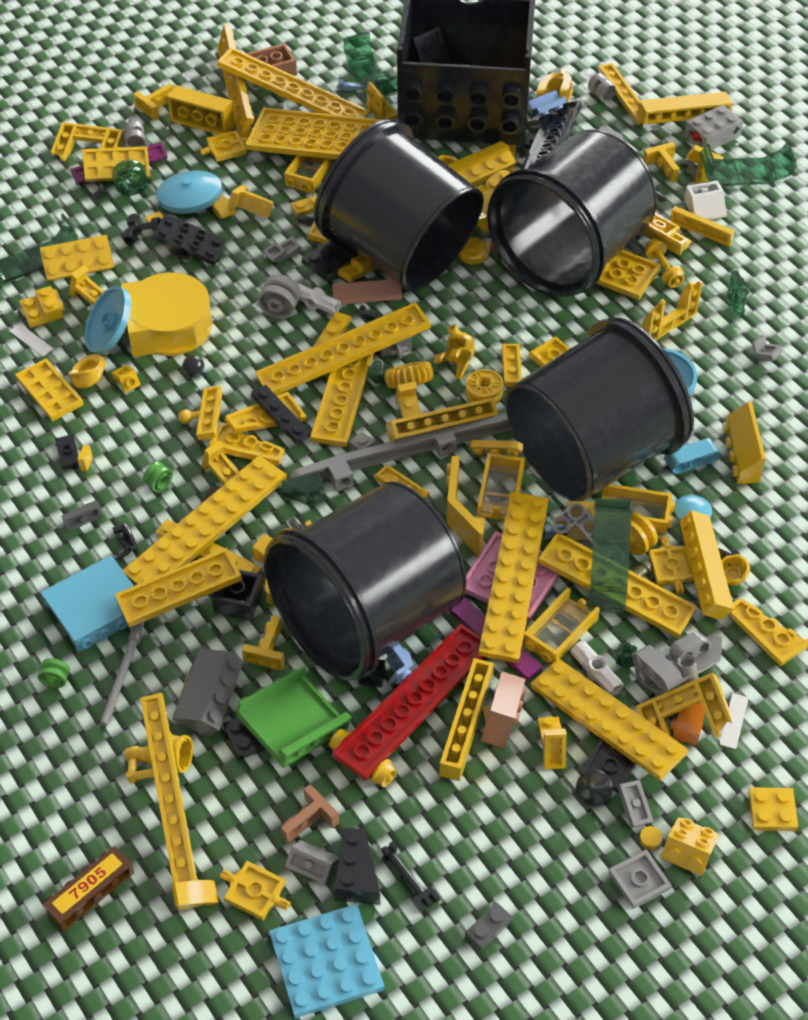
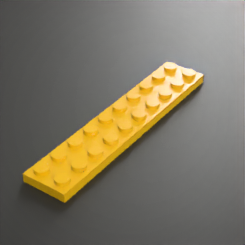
(287, 85)
(235, 87)
(343, 349)
(207, 521)
(514, 578)

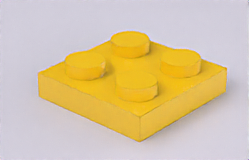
(773, 809)

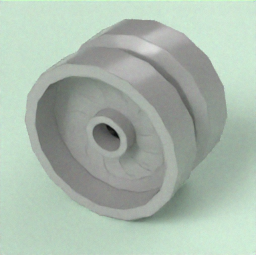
(279, 296)

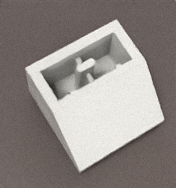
(706, 200)

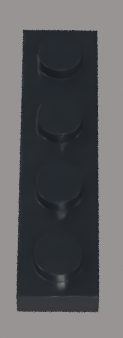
(280, 414)

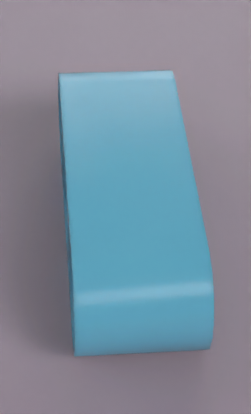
(693, 456)

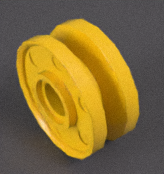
(483, 385)
(642, 534)

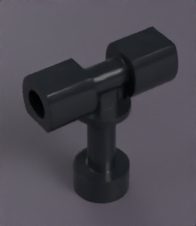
(136, 227)

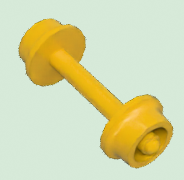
(655, 250)
(383, 773)

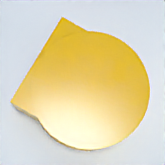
(168, 314)

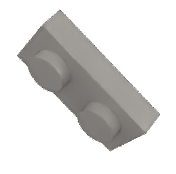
(635, 804)

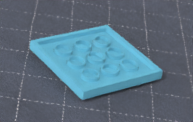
(326, 961)

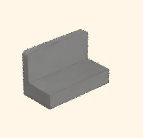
(311, 861)

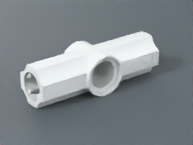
(317, 298)
(604, 675)

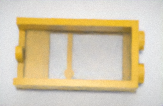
(307, 172)
(500, 477)
(652, 504)
(559, 627)

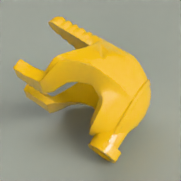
(459, 351)

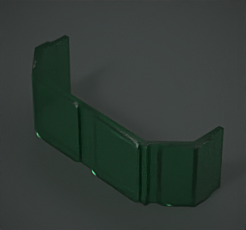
(364, 67)
(749, 170)
(30, 260)
(610, 555)

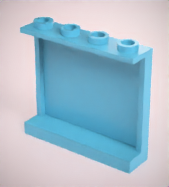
(88, 602)

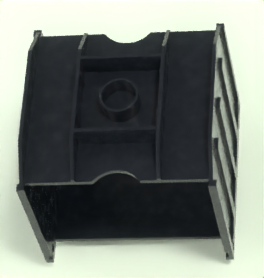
(488, 77)

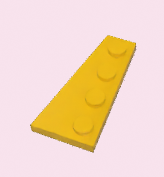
(773, 638)

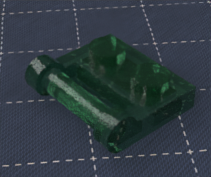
(737, 293)

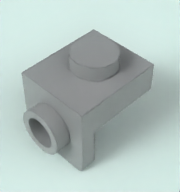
(765, 351)

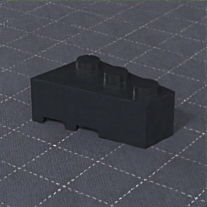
(356, 872)

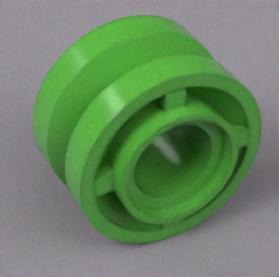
(157, 476)
(53, 673)

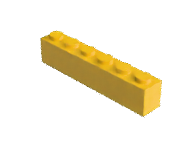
(680, 107)
(440, 419)
(706, 565)
(466, 720)

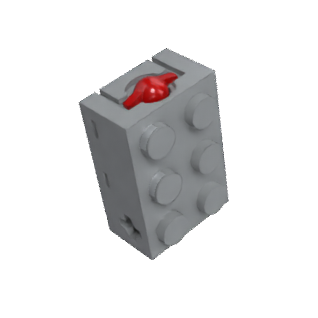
(713, 128)

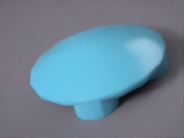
(691, 502)

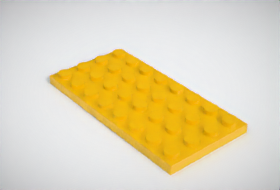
(305, 132)

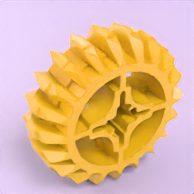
(412, 372)

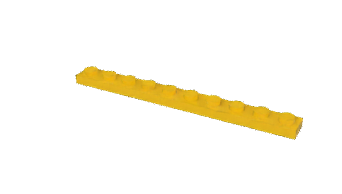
(168, 790)

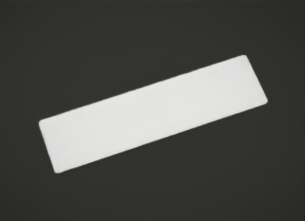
(31, 339)
(732, 730)

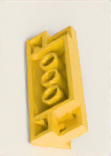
(484, 163)
(668, 233)

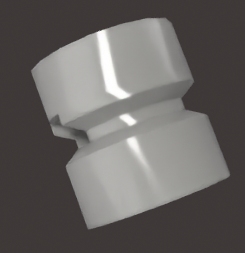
(602, 87)
(134, 134)

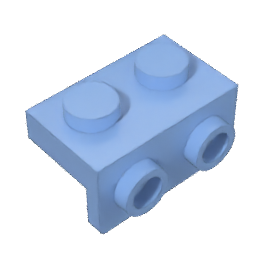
(546, 102)
(400, 663)

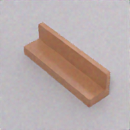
(367, 291)

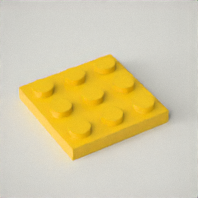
(629, 274)

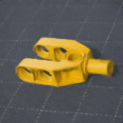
(556, 81)

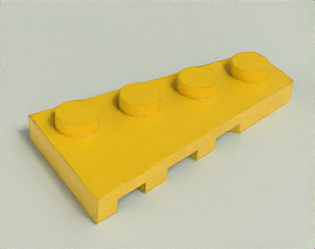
(256, 418)
(247, 446)

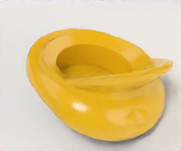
(87, 371)

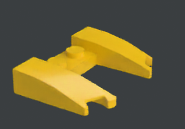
(71, 132)
(686, 309)
(702, 690)

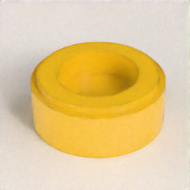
(650, 837)

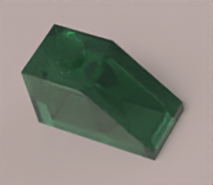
(304, 489)

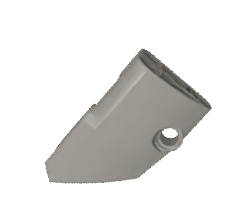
(682, 664)

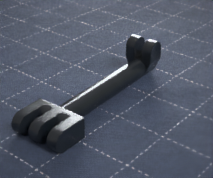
(422, 895)

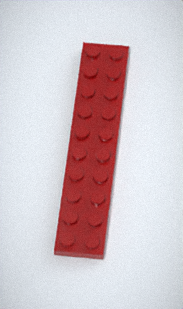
(409, 703)

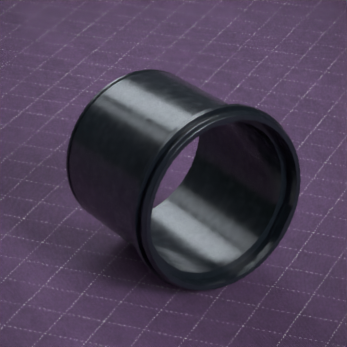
(397, 205)
(571, 212)
(600, 409)
(365, 578)

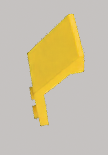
(458, 517)

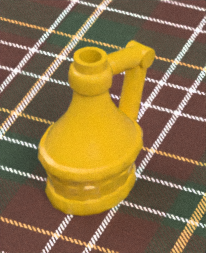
(183, 756)

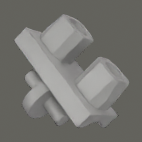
(398, 348)

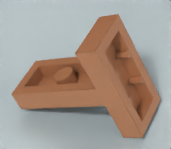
(309, 814)

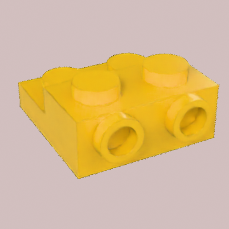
(42, 307)

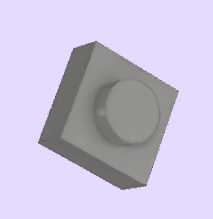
(361, 441)

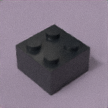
(241, 597)

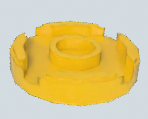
(474, 251)

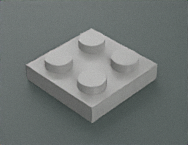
(639, 879)

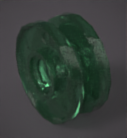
(129, 177)

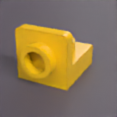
(127, 378)

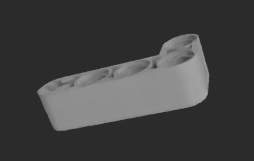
(572, 521)

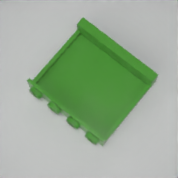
(291, 717)

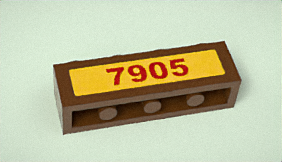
(88, 888)

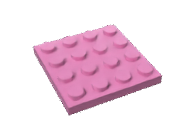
(482, 574)

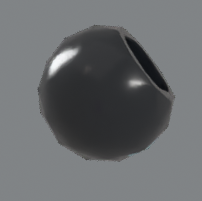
(193, 366)

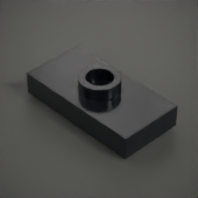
(67, 451)

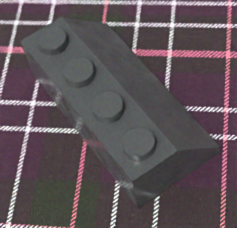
(208, 691)

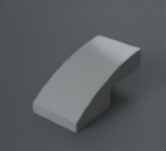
(283, 251)

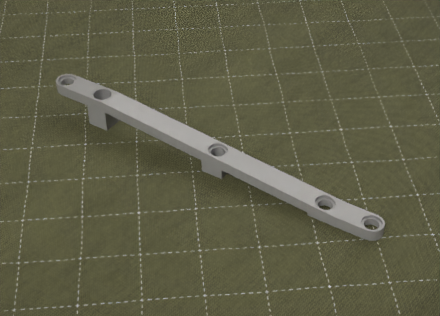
(443, 441)

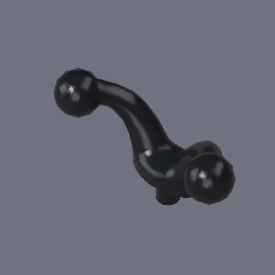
(127, 547)

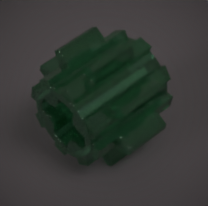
(377, 370)
(624, 655)

